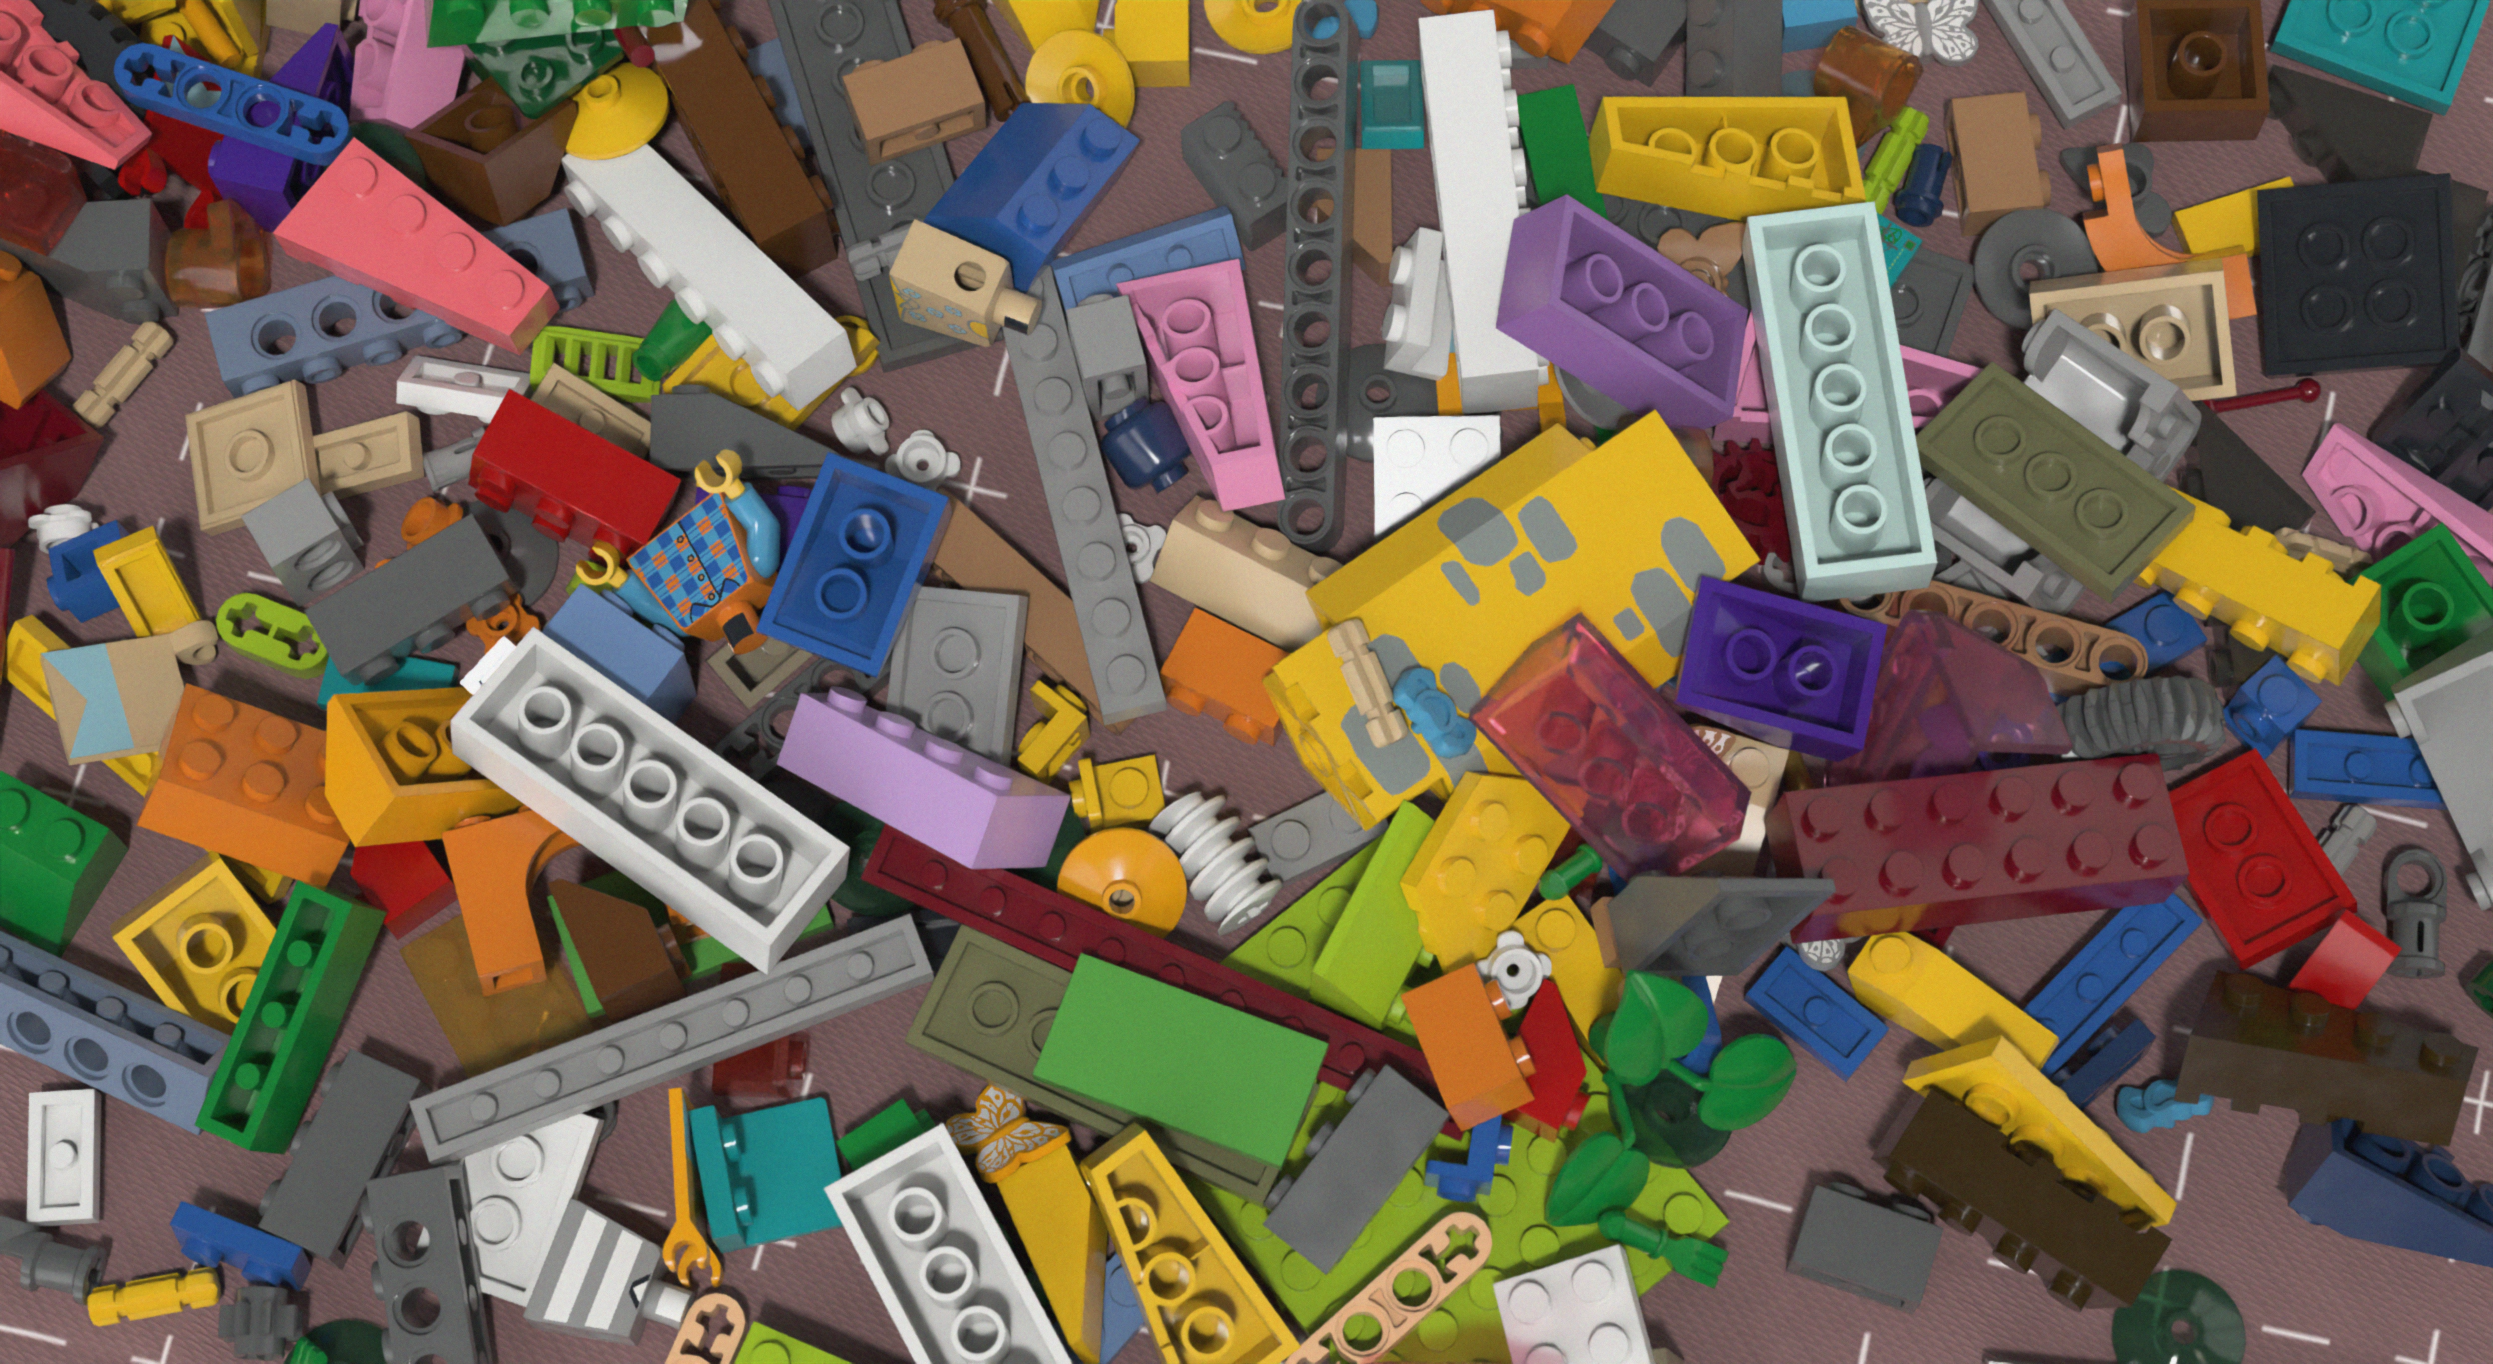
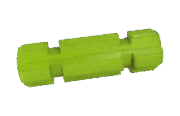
(1894, 156)

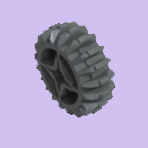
(2142, 717)

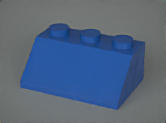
(1035, 184)

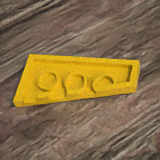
(2018, 1100)

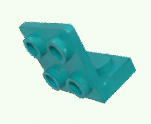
(766, 1172)

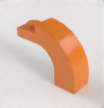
(2125, 245)

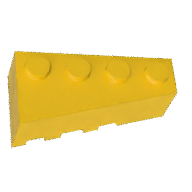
(1727, 153)
(2267, 595)
(1178, 1265)

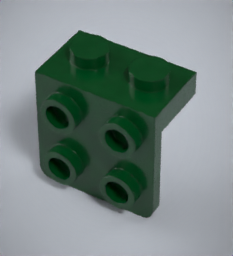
(544, 69)

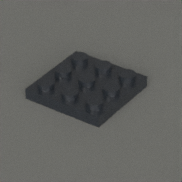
(2359, 276)

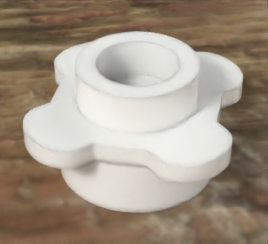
(861, 423)
(918, 448)
(60, 524)
(1148, 542)
(1531, 968)

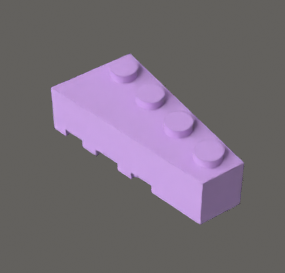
(922, 783)

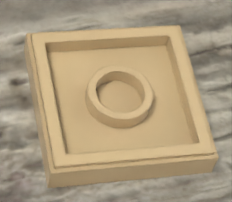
(249, 453)

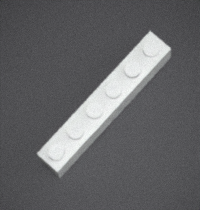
(713, 272)

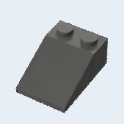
(109, 261)
(1707, 919)

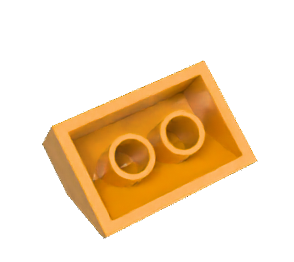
(396, 770)

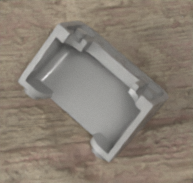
(2110, 397)
(2452, 721)

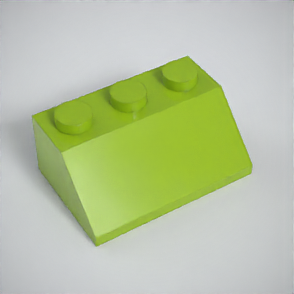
(1377, 935)

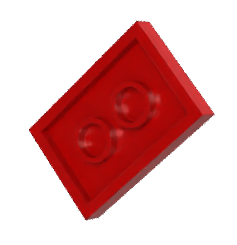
(2255, 861)

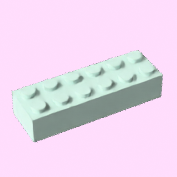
(1838, 403)

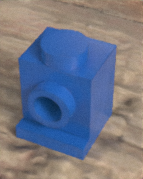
(76, 577)
(2270, 708)

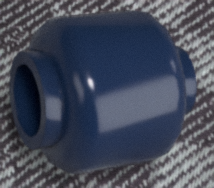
(1146, 446)

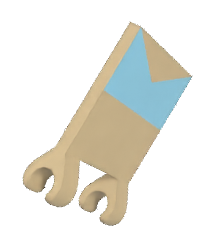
(122, 693)

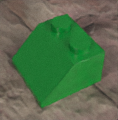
(2428, 606)
(50, 865)

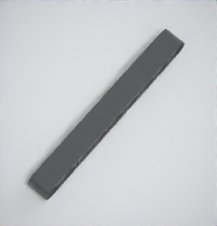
(1304, 246)

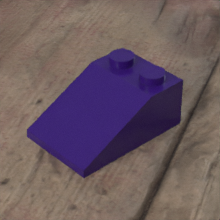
(268, 181)
(1780, 669)

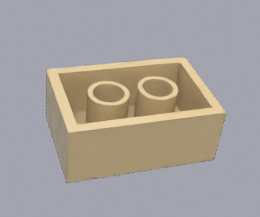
(2159, 315)

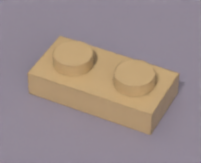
(593, 410)
(369, 455)

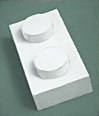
(458, 387)
(64, 1157)

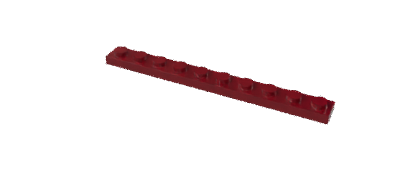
(1063, 929)

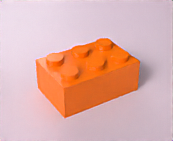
(245, 787)

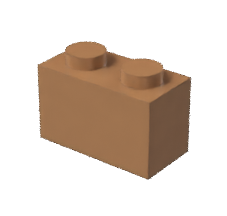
(914, 100)
(1994, 159)

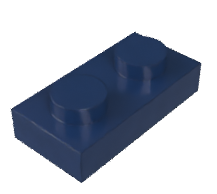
(2111, 1058)

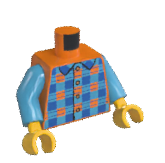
(705, 568)

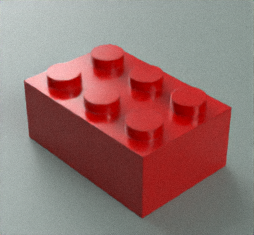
(569, 480)

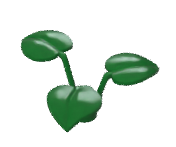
(1649, 1029)

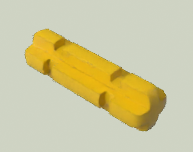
(154, 1296)

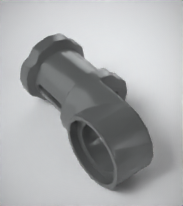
(2416, 919)
(52, 1263)

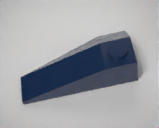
(2389, 1193)

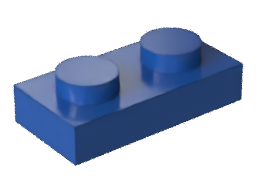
(1816, 1014)
(262, 1257)

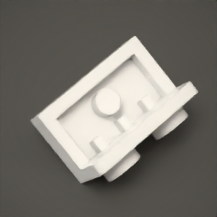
(1419, 312)

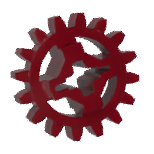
(1753, 497)

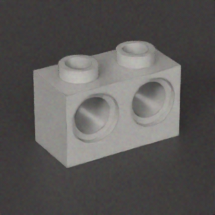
(306, 540)

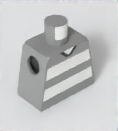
(603, 1282)

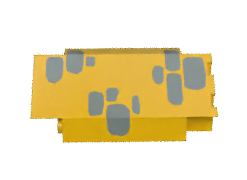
(1488, 575)

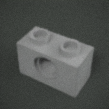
(1107, 354)

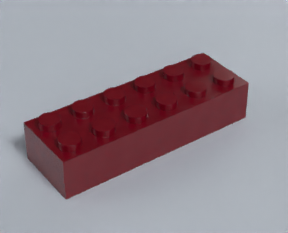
(1980, 846)

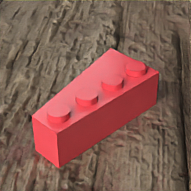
(400, 241)

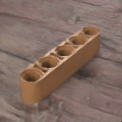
(981, 561)
(2023, 632)

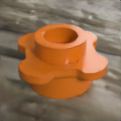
(428, 518)
(514, 614)

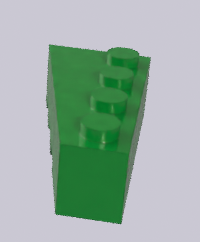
(497, 20)

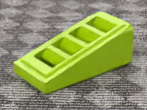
(599, 345)

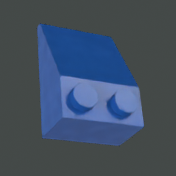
(855, 565)

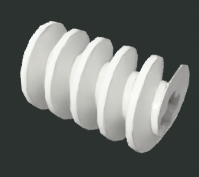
(1215, 860)

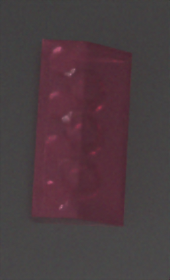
(1612, 754)

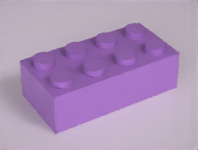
(1621, 316)

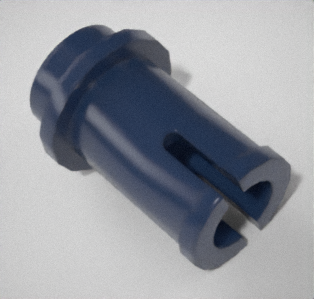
(1920, 199)

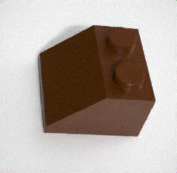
(490, 156)
(622, 951)

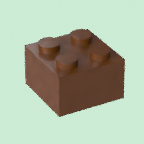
(2196, 70)

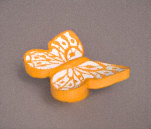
(1003, 1135)

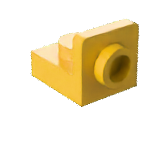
(1051, 746)
(1118, 793)

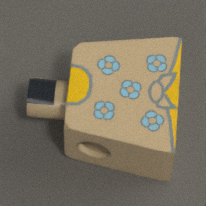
(958, 288)

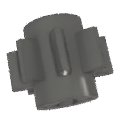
(260, 1323)

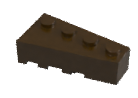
(2323, 1062)
(2017, 1205)

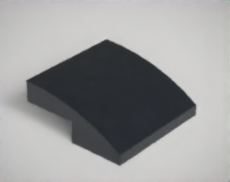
(2448, 428)

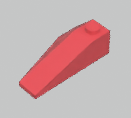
(52, 97)

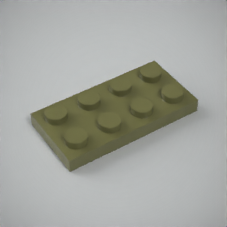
(2052, 482)

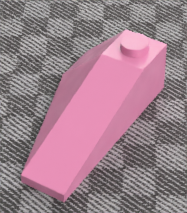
(2390, 502)

